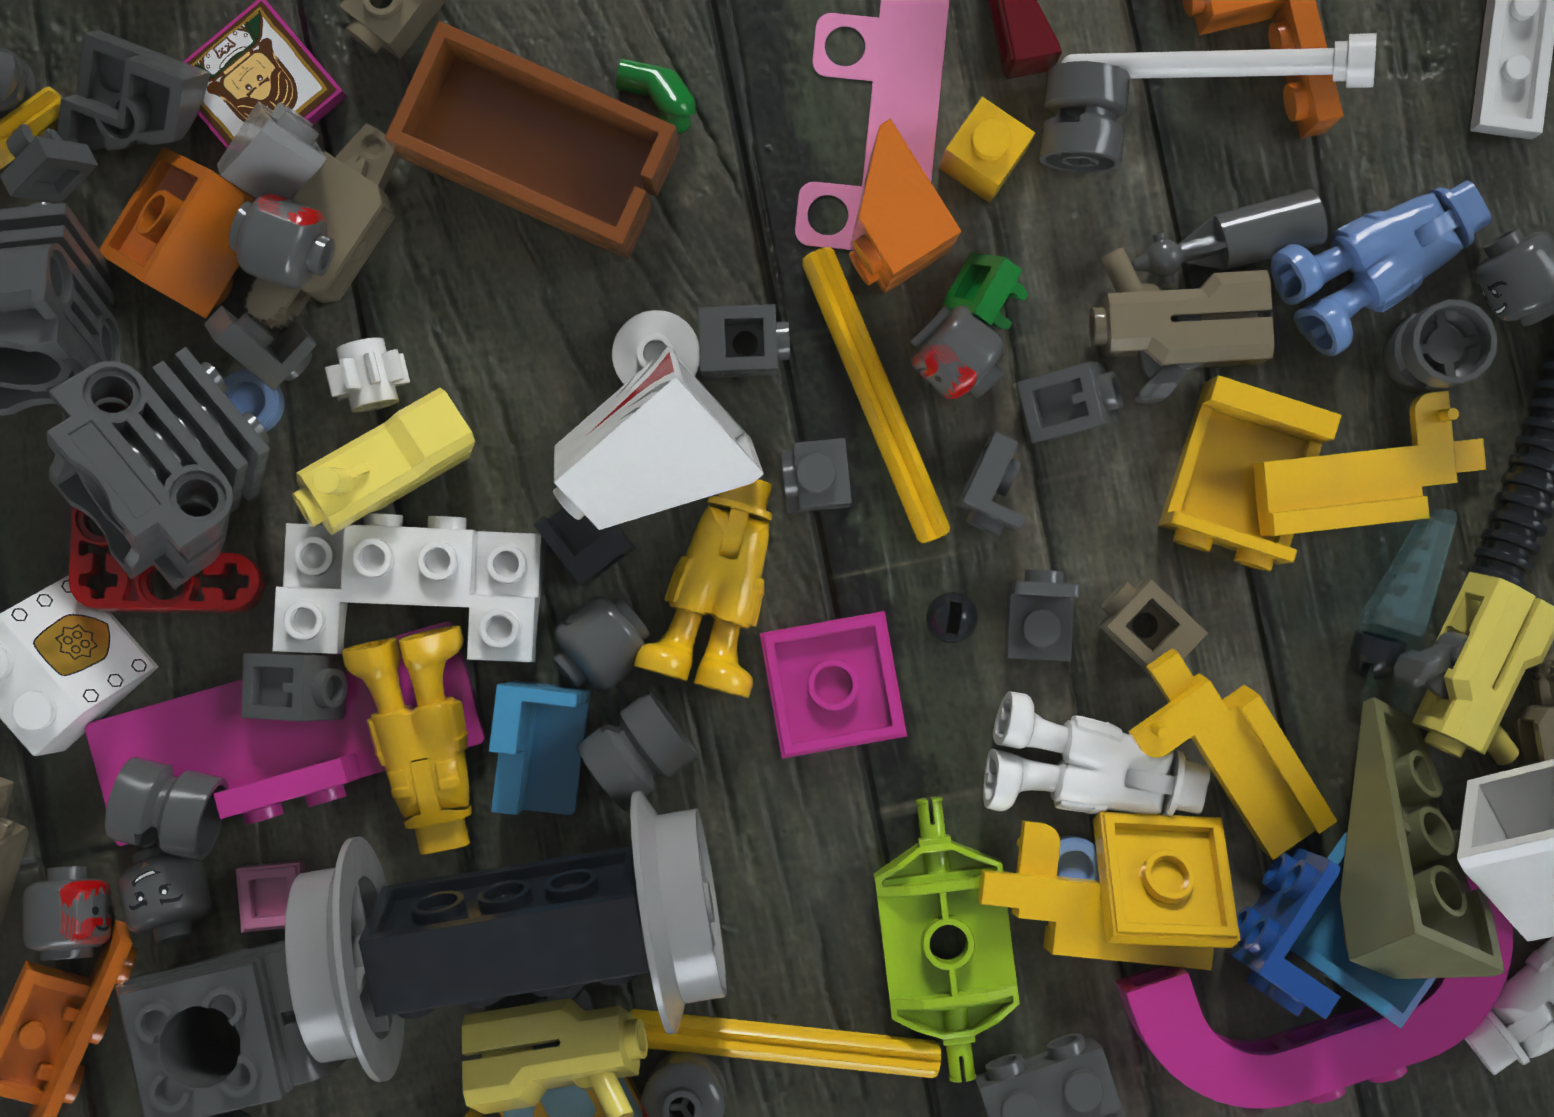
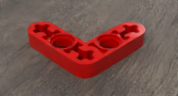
(137, 594)

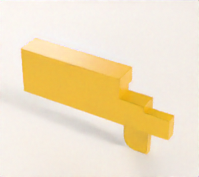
(1369, 484)
(1241, 750)
(1070, 907)

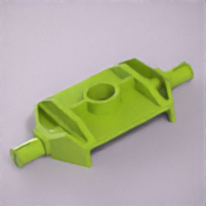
(916, 895)

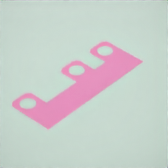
(906, 70)

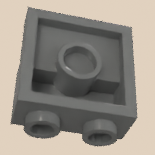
(1061, 1082)

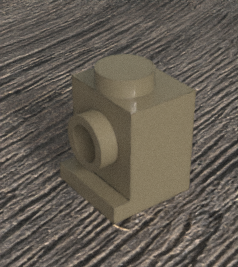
(388, 27)
(1170, 629)

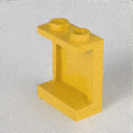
(1214, 479)

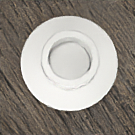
(647, 336)

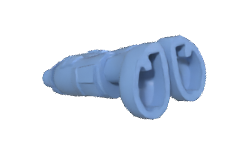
(1385, 254)

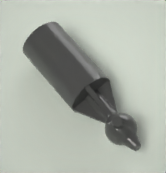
(1240, 236)

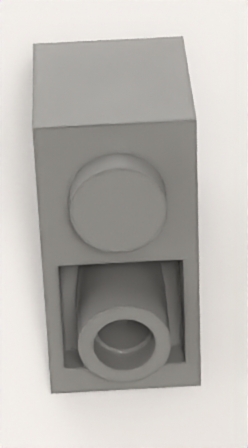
(272, 152)

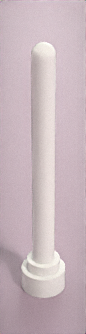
(1348, 62)

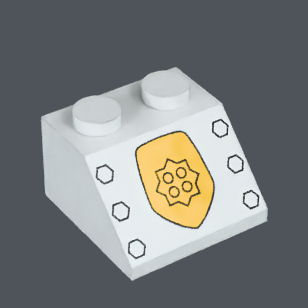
(63, 668)

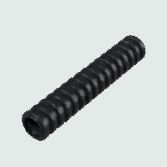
(1526, 492)

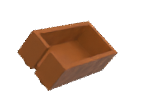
(533, 139)

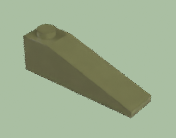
(1401, 877)

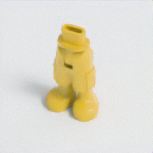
(720, 580)
(420, 744)

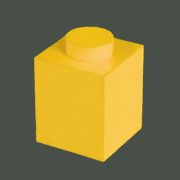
(986, 149)

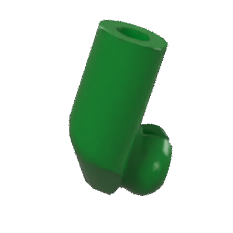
(663, 87)

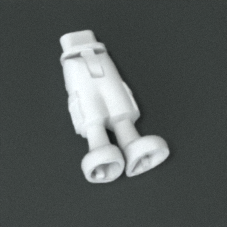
(1098, 767)
(1522, 1016)

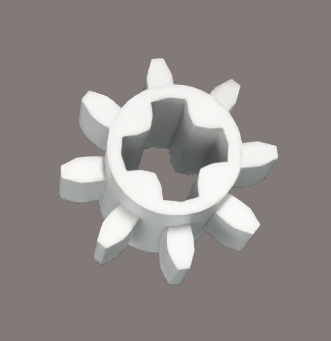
(367, 374)

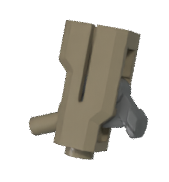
(1182, 327)

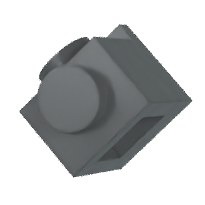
(724, 324)
(816, 476)

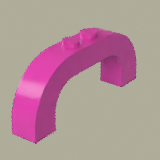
(1311, 1059)

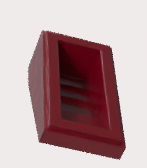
(1023, 37)

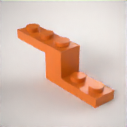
(1295, 25)

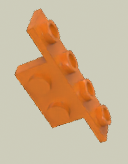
(53, 1021)

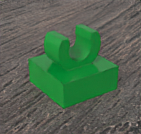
(984, 287)

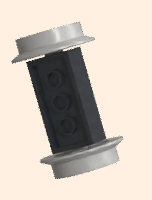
(395, 952)

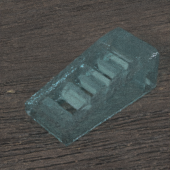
(1409, 586)

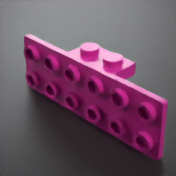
(263, 757)

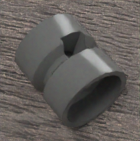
(1084, 111)
(1440, 347)
(637, 750)
(156, 806)

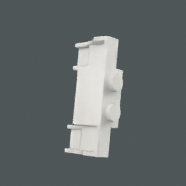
(399, 565)

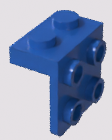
(1270, 928)

